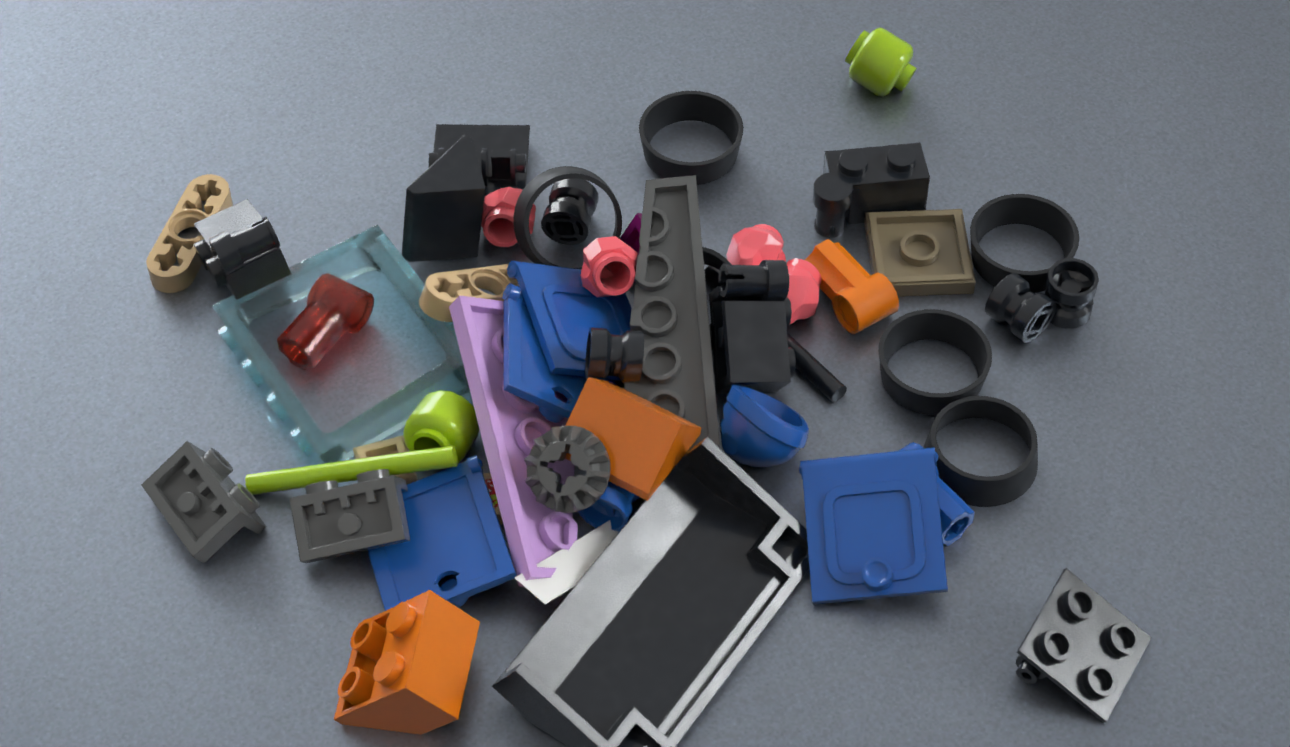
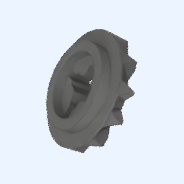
(585, 451)

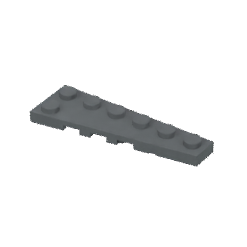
(673, 306)

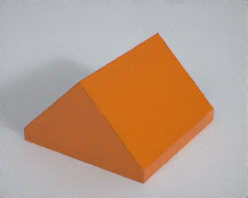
(638, 435)

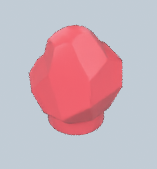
(499, 214)
(755, 245)
(608, 267)
(803, 289)

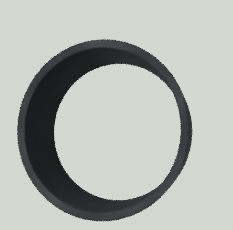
(691, 107)
(533, 190)
(1024, 210)
(933, 325)
(986, 490)

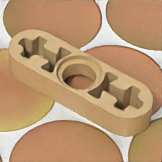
(188, 211)
(444, 287)

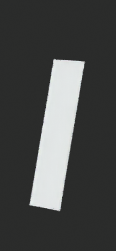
(570, 564)

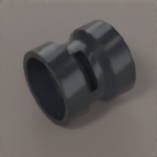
(570, 211)
(1072, 286)
(1020, 308)
(614, 355)

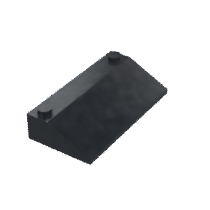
(662, 611)

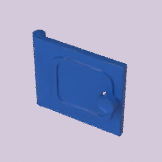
(565, 312)
(526, 367)
(873, 526)
(450, 533)

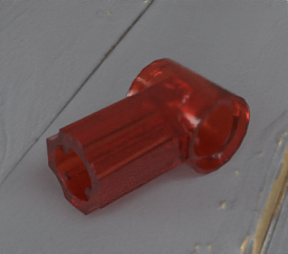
(330, 312)

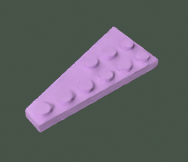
(508, 435)

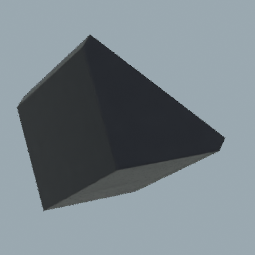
(445, 207)

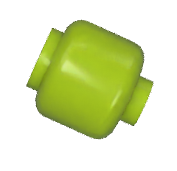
(880, 62)
(442, 421)

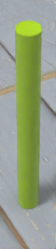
(349, 469)

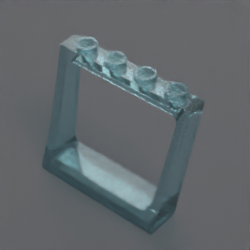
(354, 256)

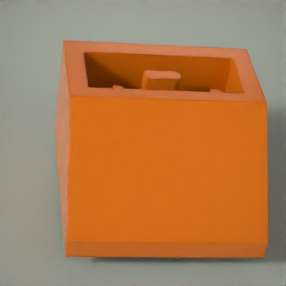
(408, 667)

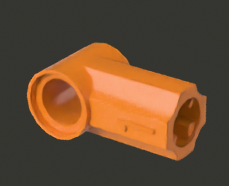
(855, 294)

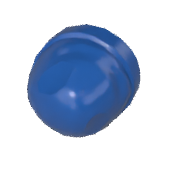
(760, 429)

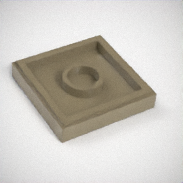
(921, 251)

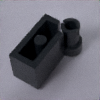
(869, 181)
(240, 249)
(751, 327)

